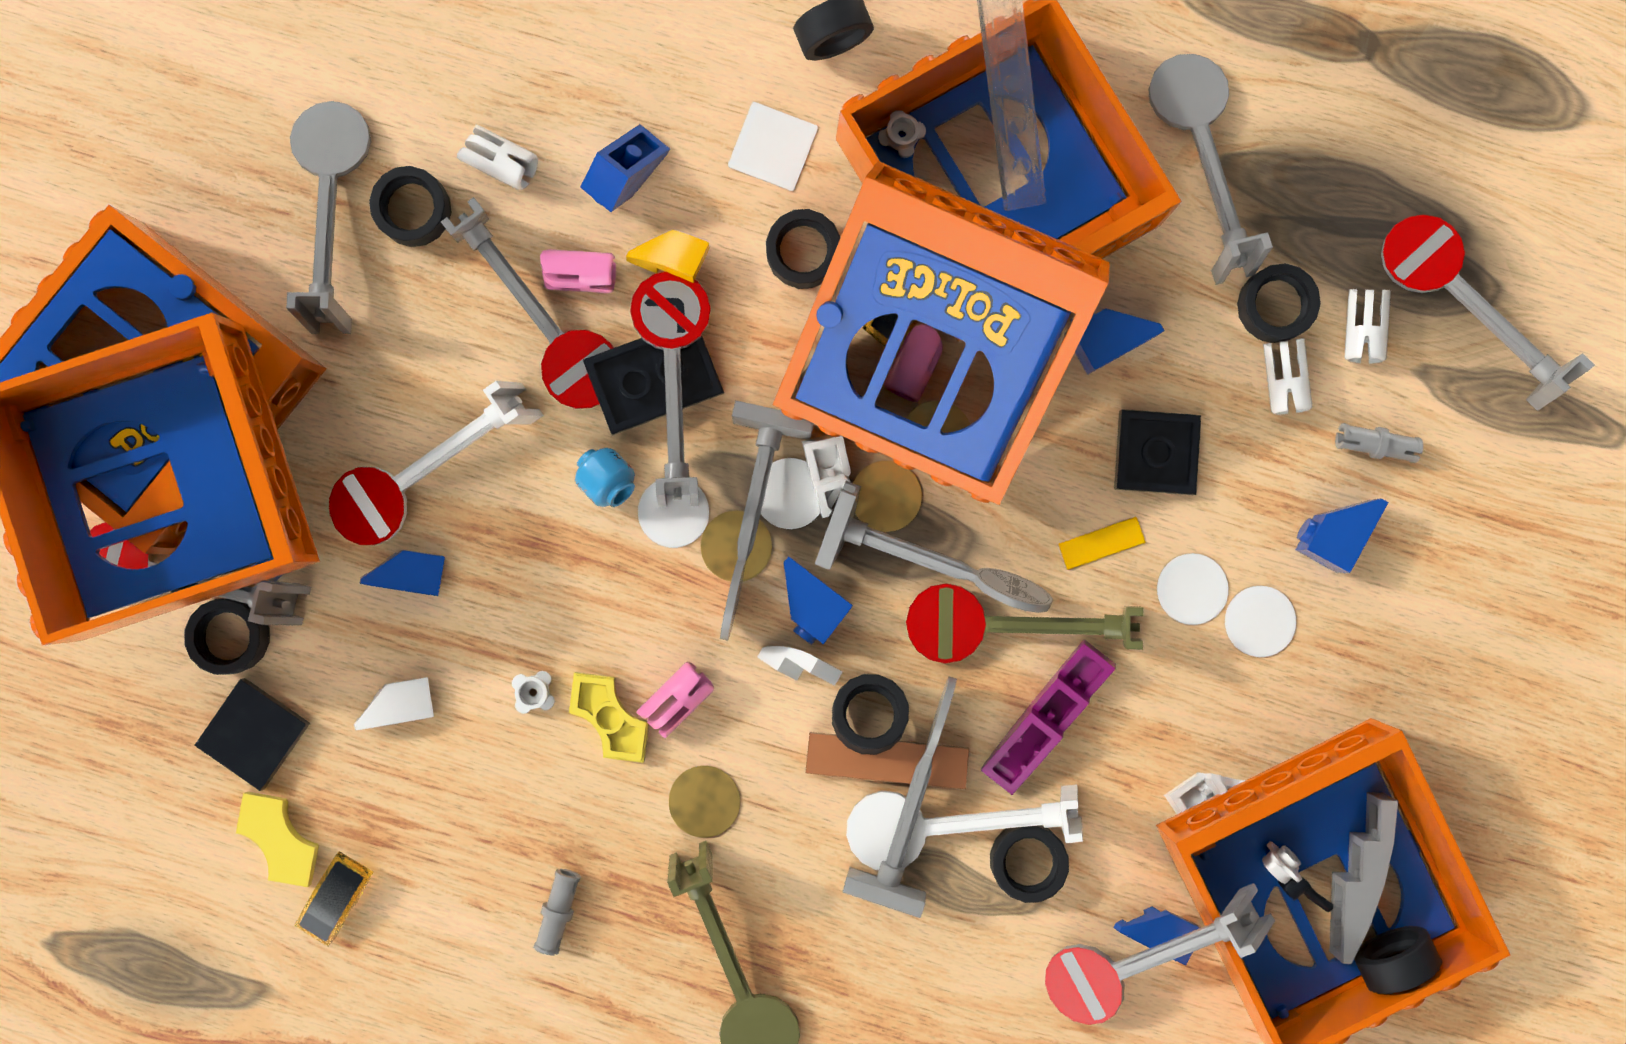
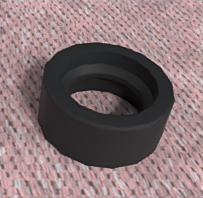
(832, 28)
(385, 189)
(781, 227)
(1303, 285)
(196, 638)
(877, 684)
(1030, 893)
(1398, 960)

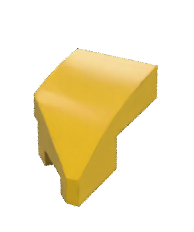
(672, 253)

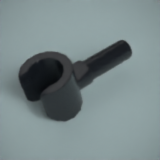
(1296, 889)

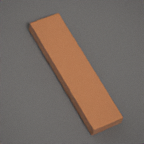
(832, 758)

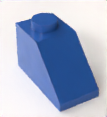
(623, 167)
(1111, 336)
(1340, 534)
(812, 604)

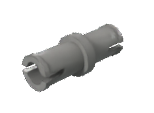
(1379, 443)
(557, 912)

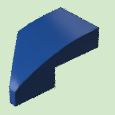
(408, 572)
(1156, 928)

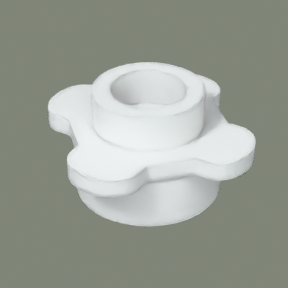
(902, 122)
(524, 684)
(1282, 863)

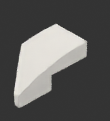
(828, 469)
(794, 661)
(398, 704)
(1198, 789)

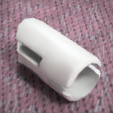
(498, 157)
(1373, 335)
(1297, 386)

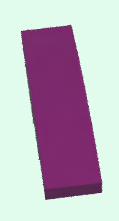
(1048, 717)

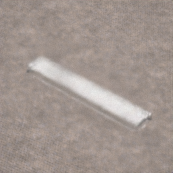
(1012, 103)

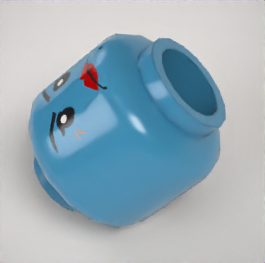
(605, 477)

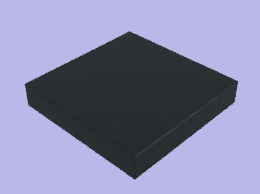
(1157, 452)
(252, 734)

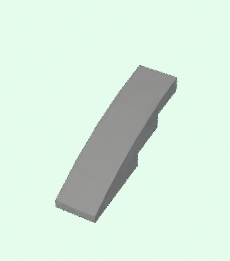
(1358, 891)

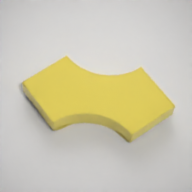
(597, 702)
(287, 853)

